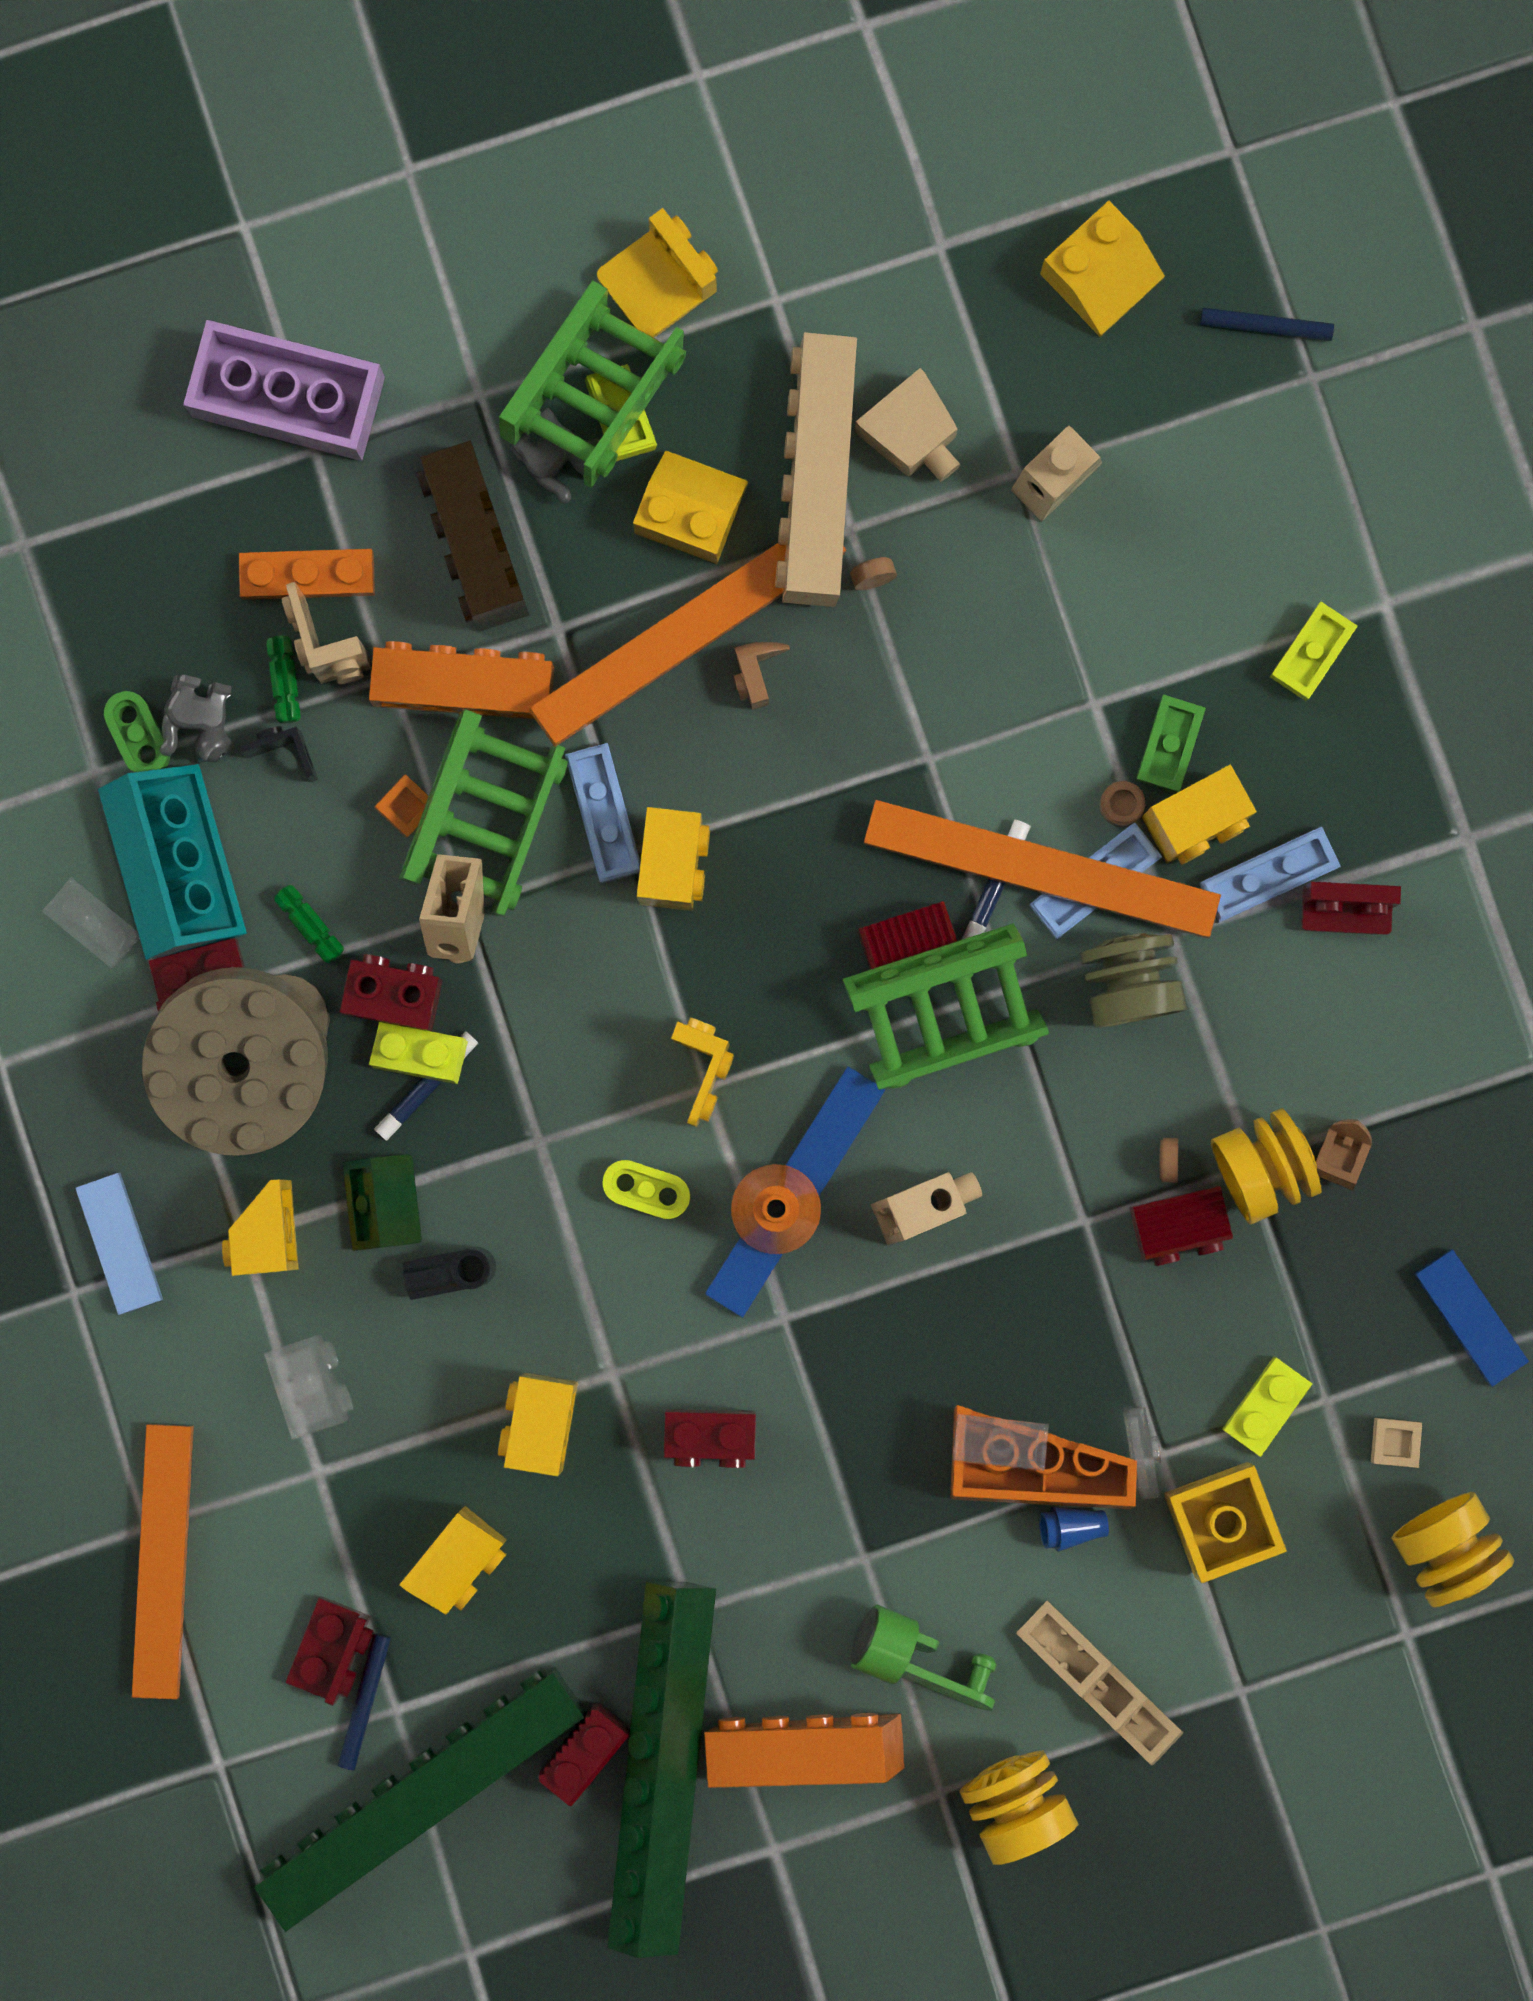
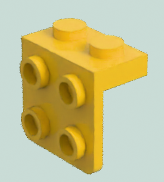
(659, 276)
(701, 1038)

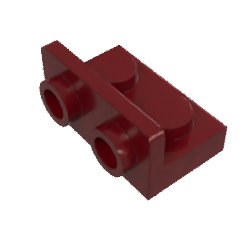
(1349, 907)
(177, 969)
(329, 1650)

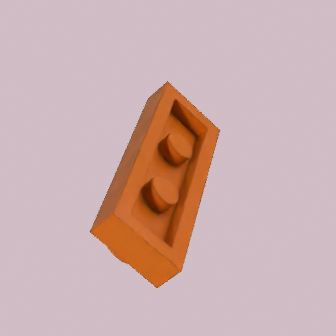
(315, 572)

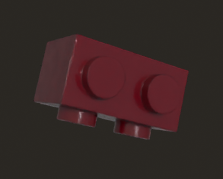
(391, 994)
(710, 1435)

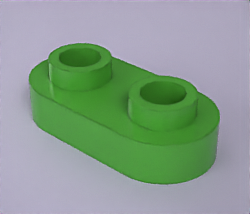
(137, 735)

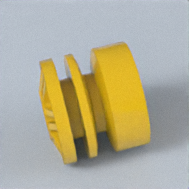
(1267, 1165)
(1457, 1559)
(1014, 1797)

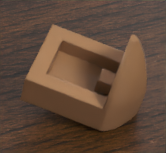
(750, 680)
(1344, 1152)

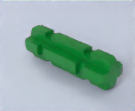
(283, 679)
(308, 923)

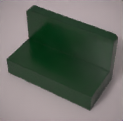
(382, 1202)

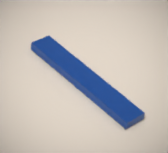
(816, 1158)

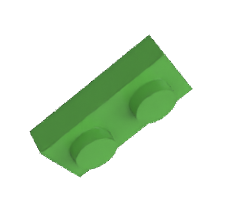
(1170, 744)

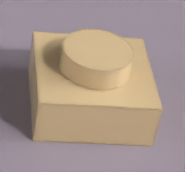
(1396, 1442)

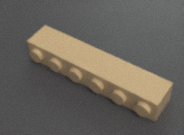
(818, 469)

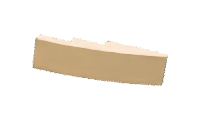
(1099, 1683)

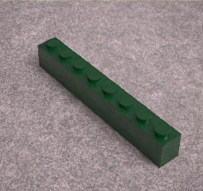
(661, 1769)
(420, 1798)

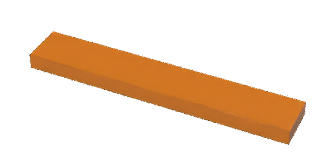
(162, 1561)

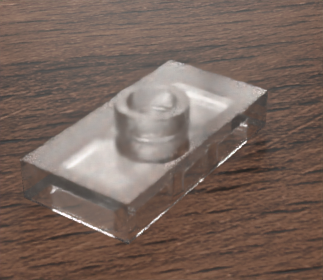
(1000, 1442)
(1143, 1449)

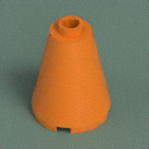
(781, 1233)

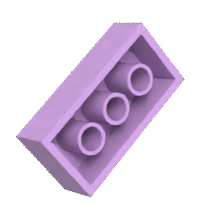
(284, 390)

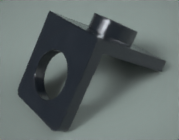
(276, 738)

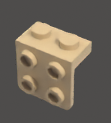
(339, 660)

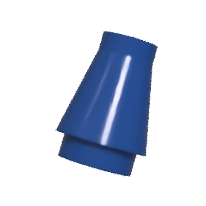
(1070, 1527)

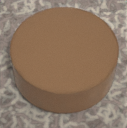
(873, 573)
(1122, 803)
(1169, 1160)

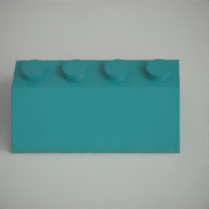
(171, 860)

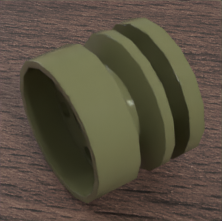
(1133, 980)

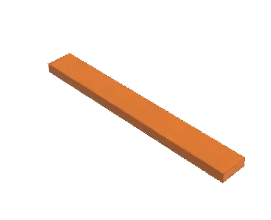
(660, 648)
(1042, 869)

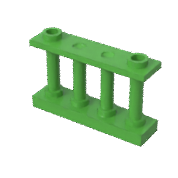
(570, 347)
(454, 780)
(934, 967)

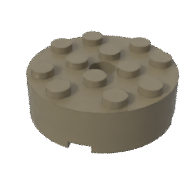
(225, 1106)

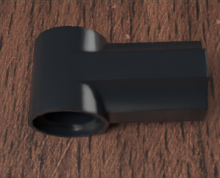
(445, 1273)

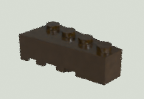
(473, 536)

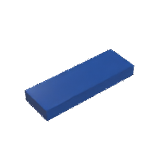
(1471, 1317)

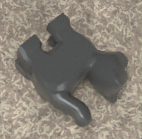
(546, 459)
(193, 712)

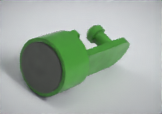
(886, 1647)

